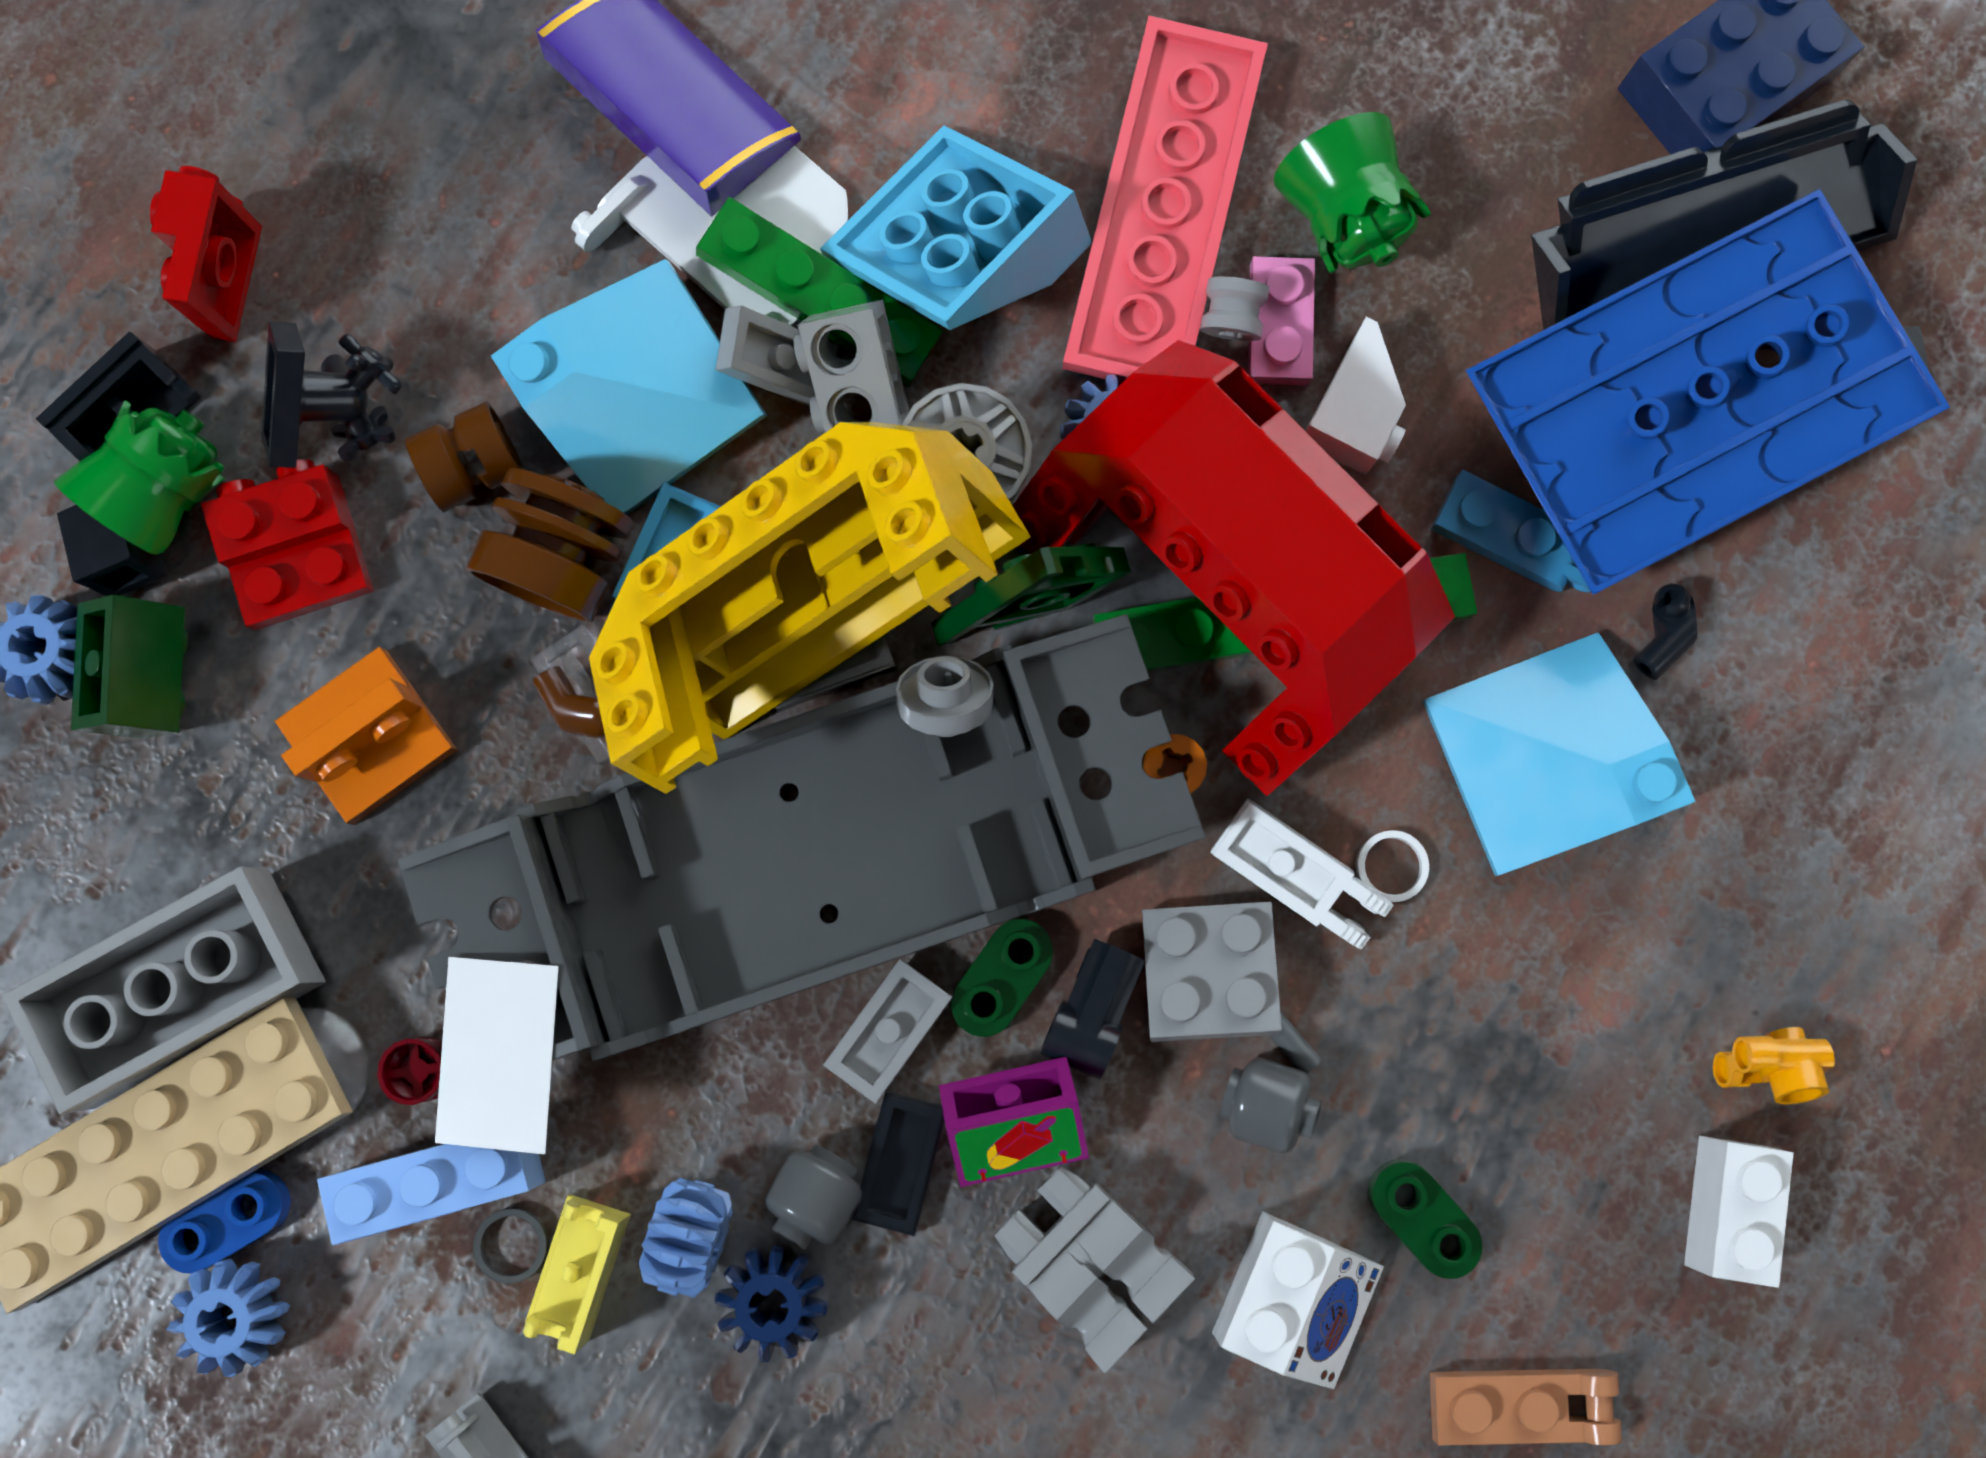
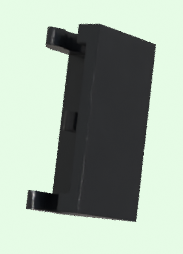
(93, 401)

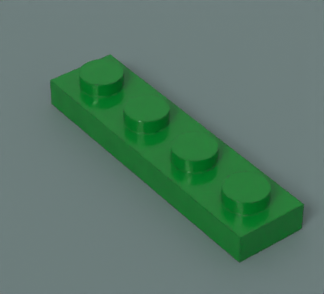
(806, 281)

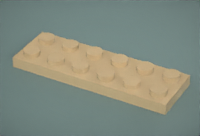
(162, 1150)

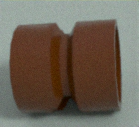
(443, 465)

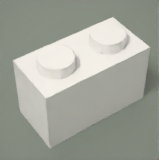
(1738, 1211)

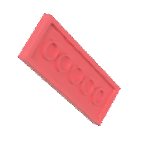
(1165, 197)

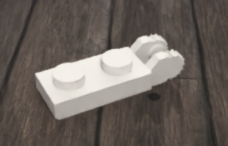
(1295, 871)

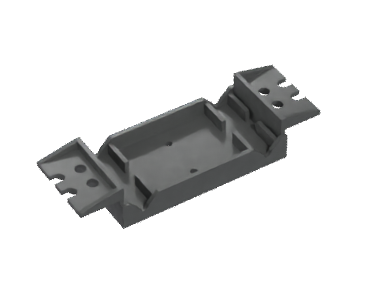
(718, 888)

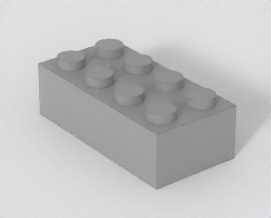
(161, 988)

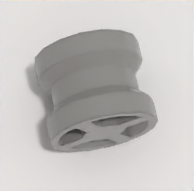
(1234, 308)

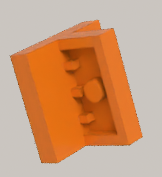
(364, 736)

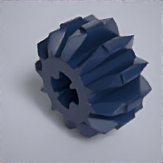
(779, 1325)

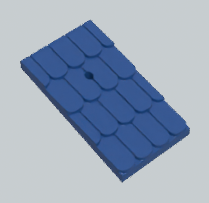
(1660, 423)

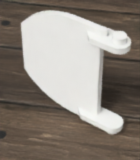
(788, 194)

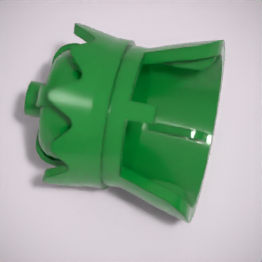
(1352, 191)
(145, 476)

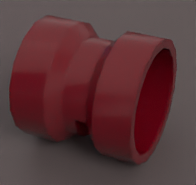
(404, 1070)

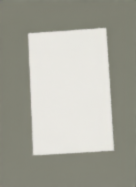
(496, 1055)

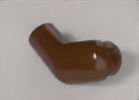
(570, 711)

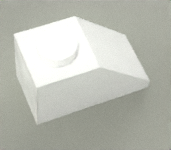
(1361, 405)

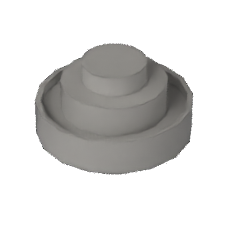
(945, 696)

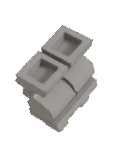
(1071, 1256)

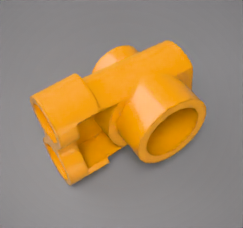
(1781, 1057)

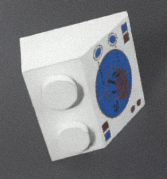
(1296, 1302)

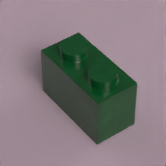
(128, 667)

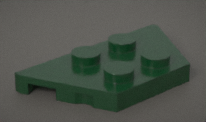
(1034, 588)

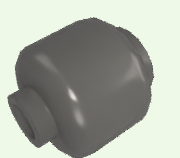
(1270, 1105)
(813, 1197)

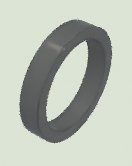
(478, 1245)

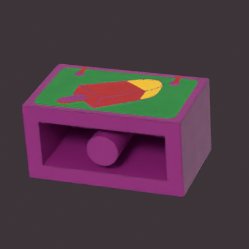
(1013, 1121)

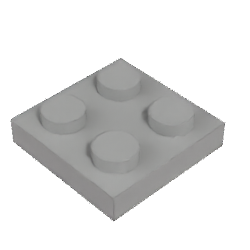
(1211, 972)

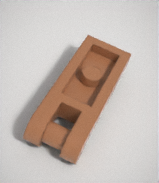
(1523, 1407)

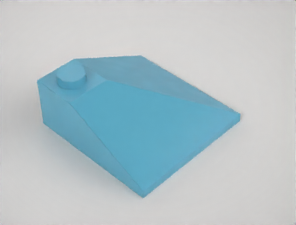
(961, 231)
(629, 386)
(1555, 754)

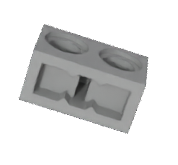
(871, 373)

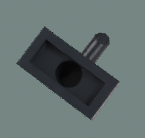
(323, 396)

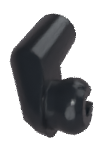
(1673, 630)

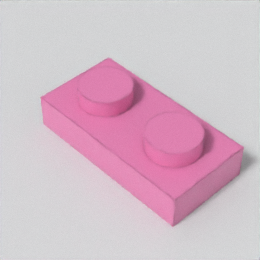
(1287, 318)

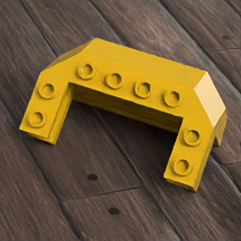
(790, 587)

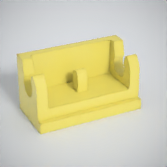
(576, 1273)

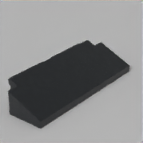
(1677, 204)

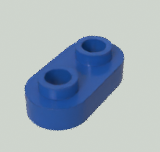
(223, 1225)

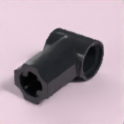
(1088, 1022)

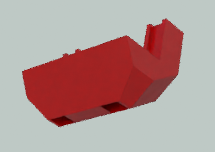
(1258, 533)

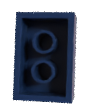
(1737, 69)

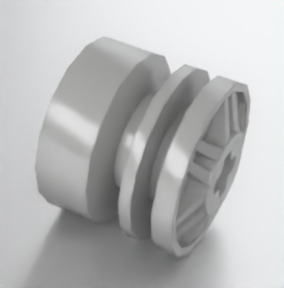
(984, 425)

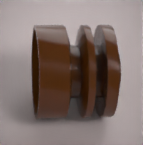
(550, 544)

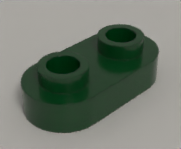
(1001, 977)
(1425, 1220)

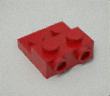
(211, 247)
(287, 543)

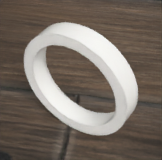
(1414, 844)

